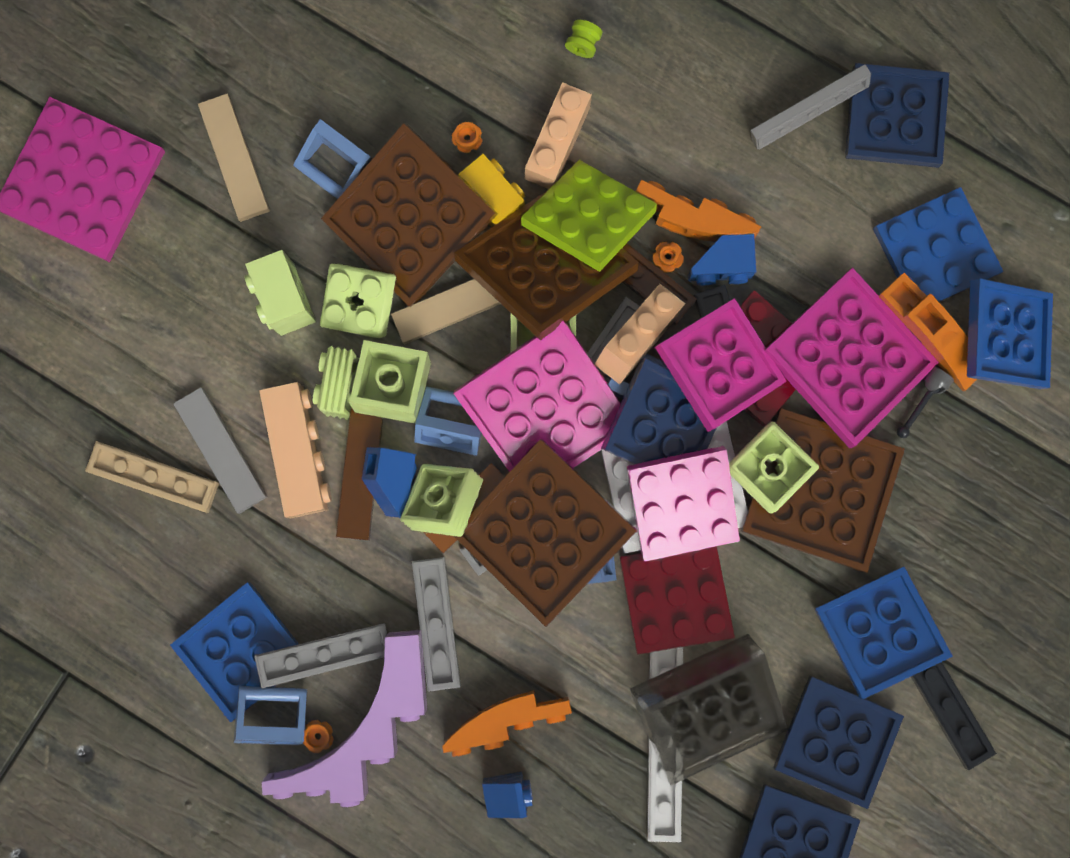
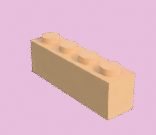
(294, 450)

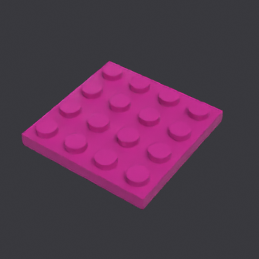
(79, 179)
(851, 358)
(542, 393)

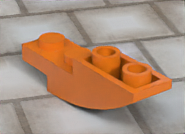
(705, 223)
(932, 326)
(491, 724)

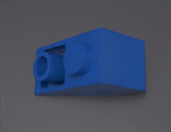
(728, 259)
(389, 478)
(507, 795)

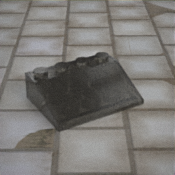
(710, 708)

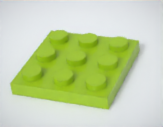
(589, 215)

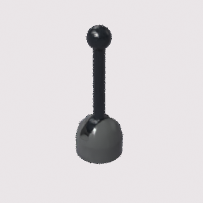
(936, 383)

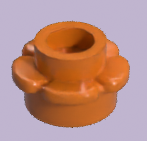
(461, 131)
(664, 264)
(317, 745)

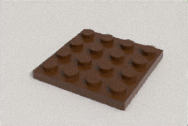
(409, 214)
(536, 277)
(840, 505)
(545, 532)

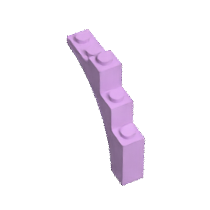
(344, 768)

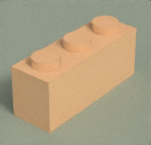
(558, 136)
(639, 334)

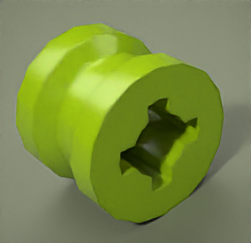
(583, 38)

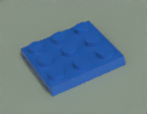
(939, 246)
(1009, 334)
(883, 633)
(224, 644)

